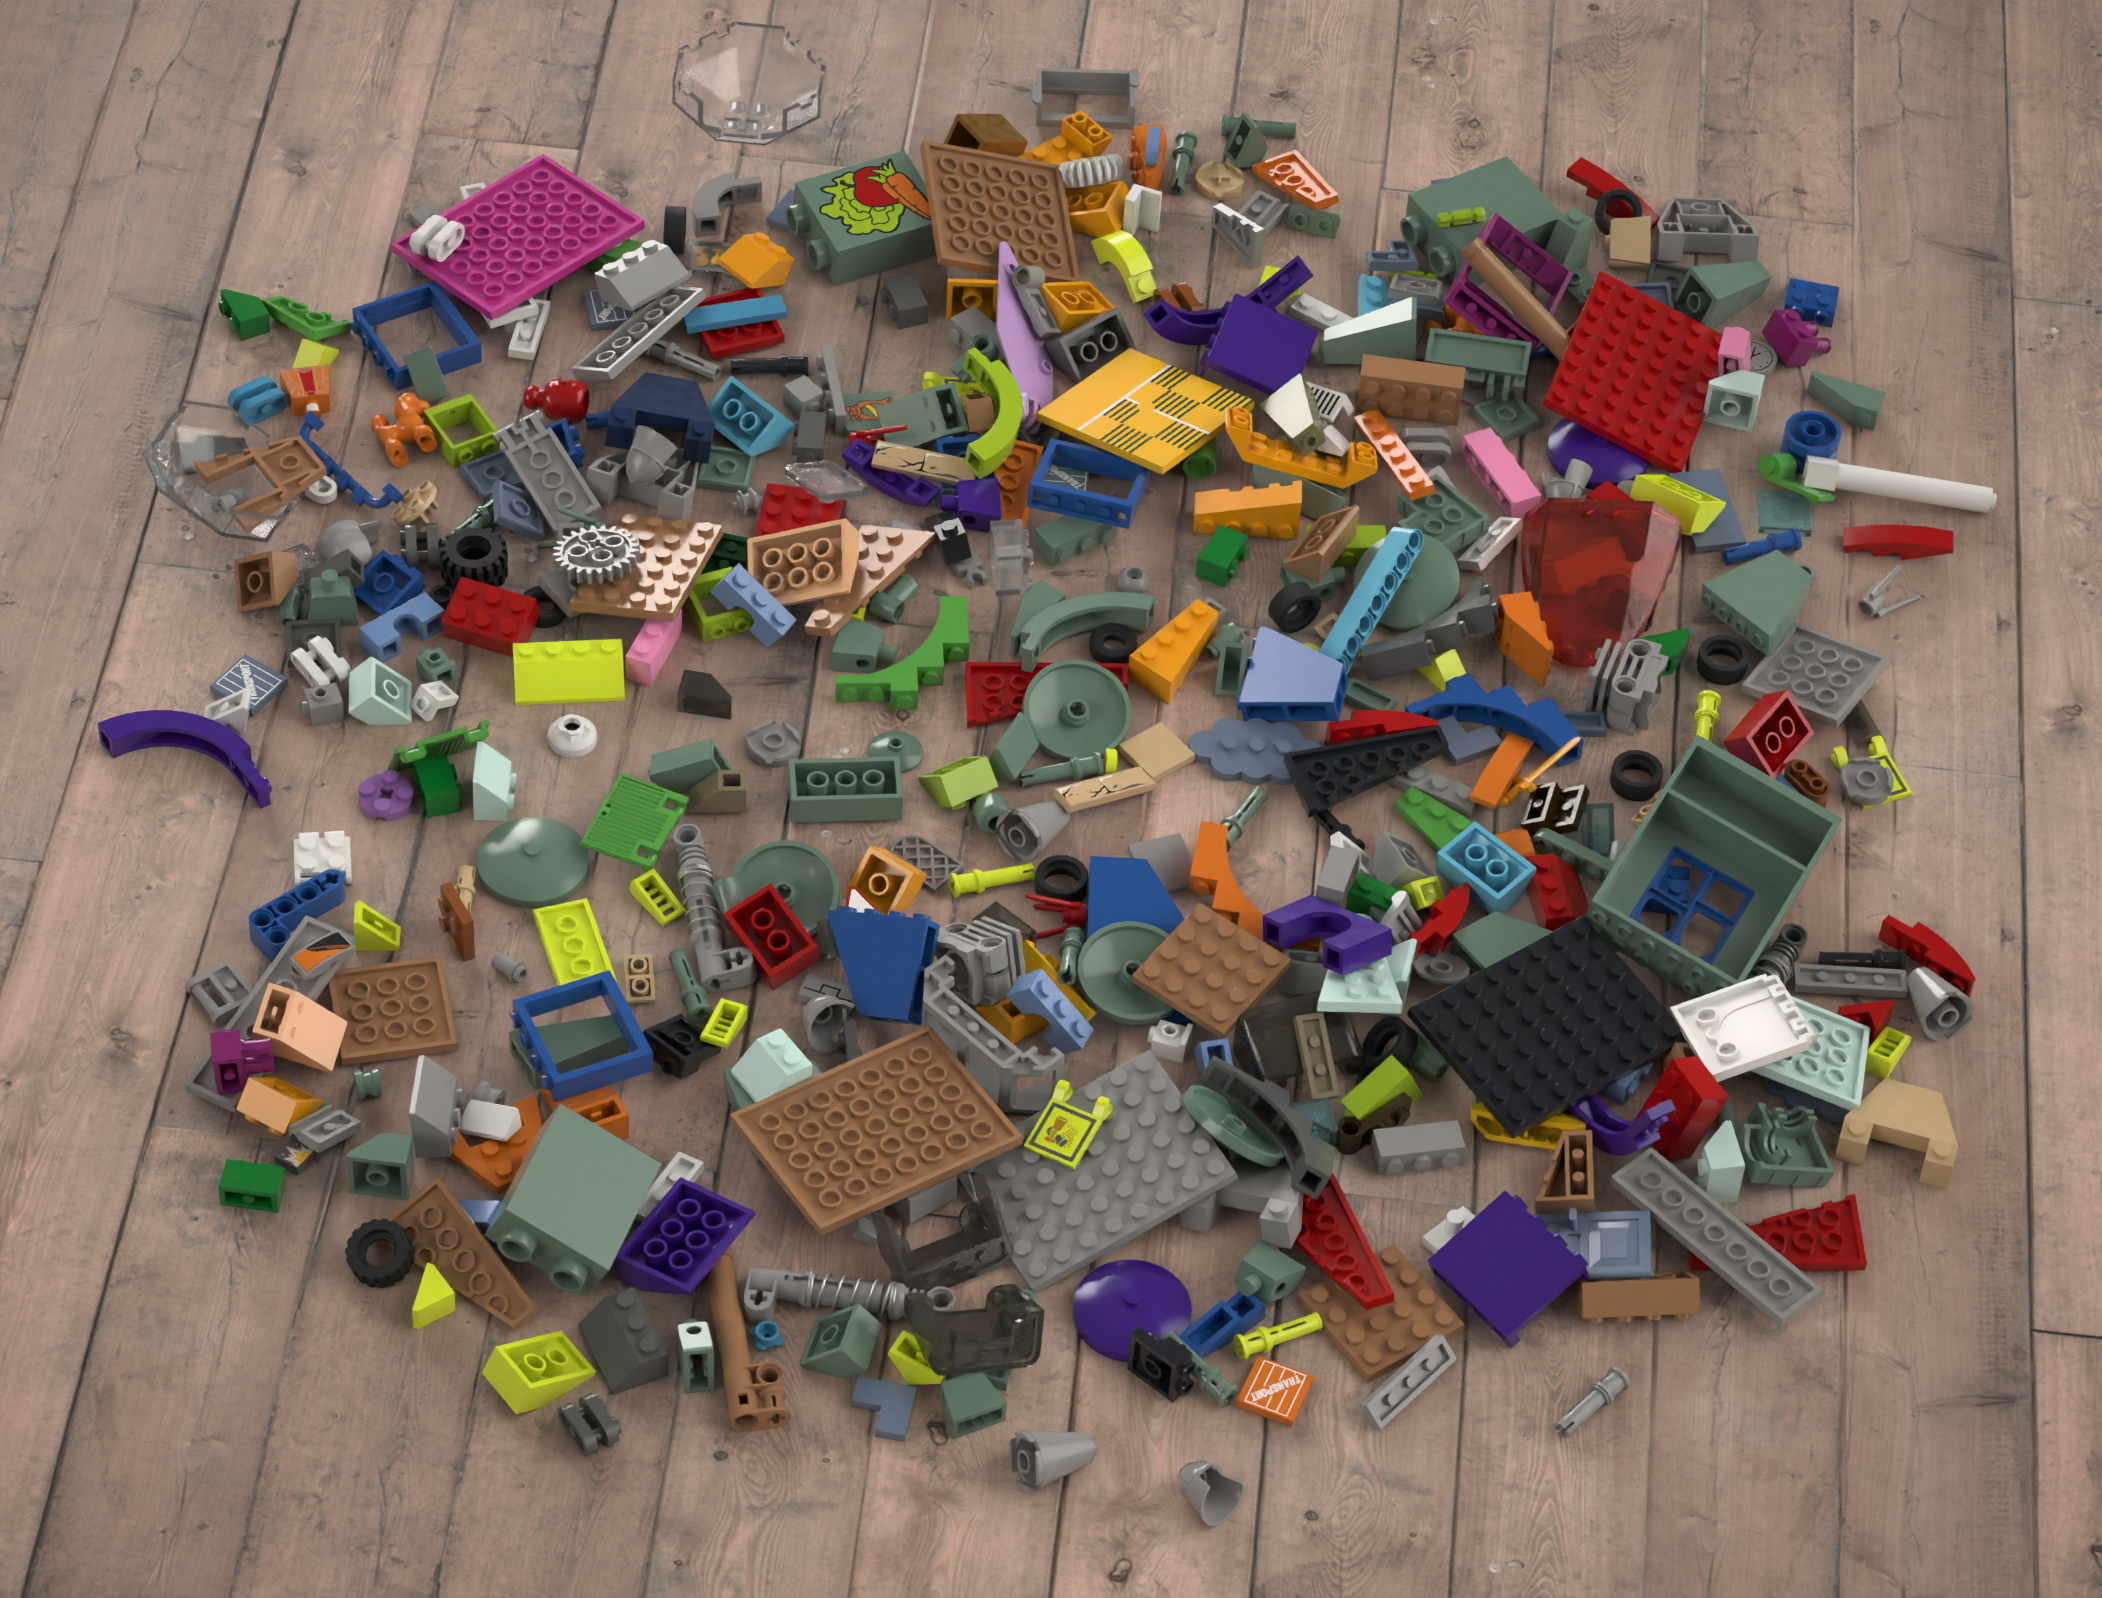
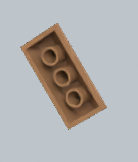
(1663, 1294)

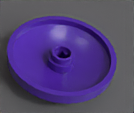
(1604, 457)
(1125, 1296)

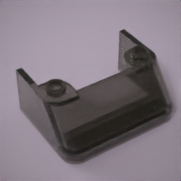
(956, 1258)

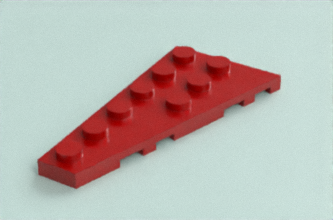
(998, 688)
(1813, 1238)
(1339, 1247)

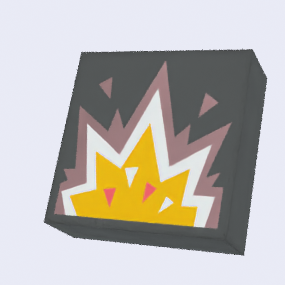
(295, 1156)

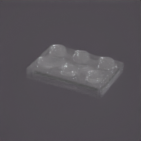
(826, 481)

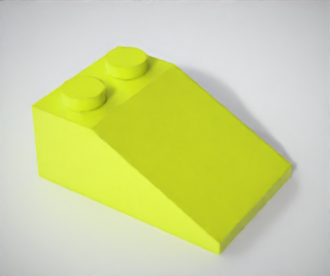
(536, 1370)

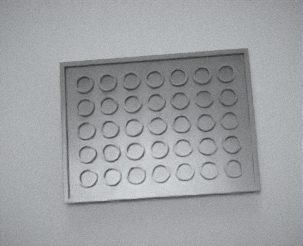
(1134, 1175)

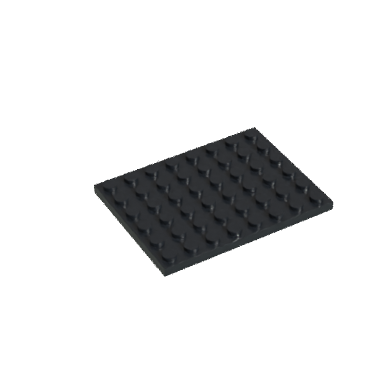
(1547, 1026)

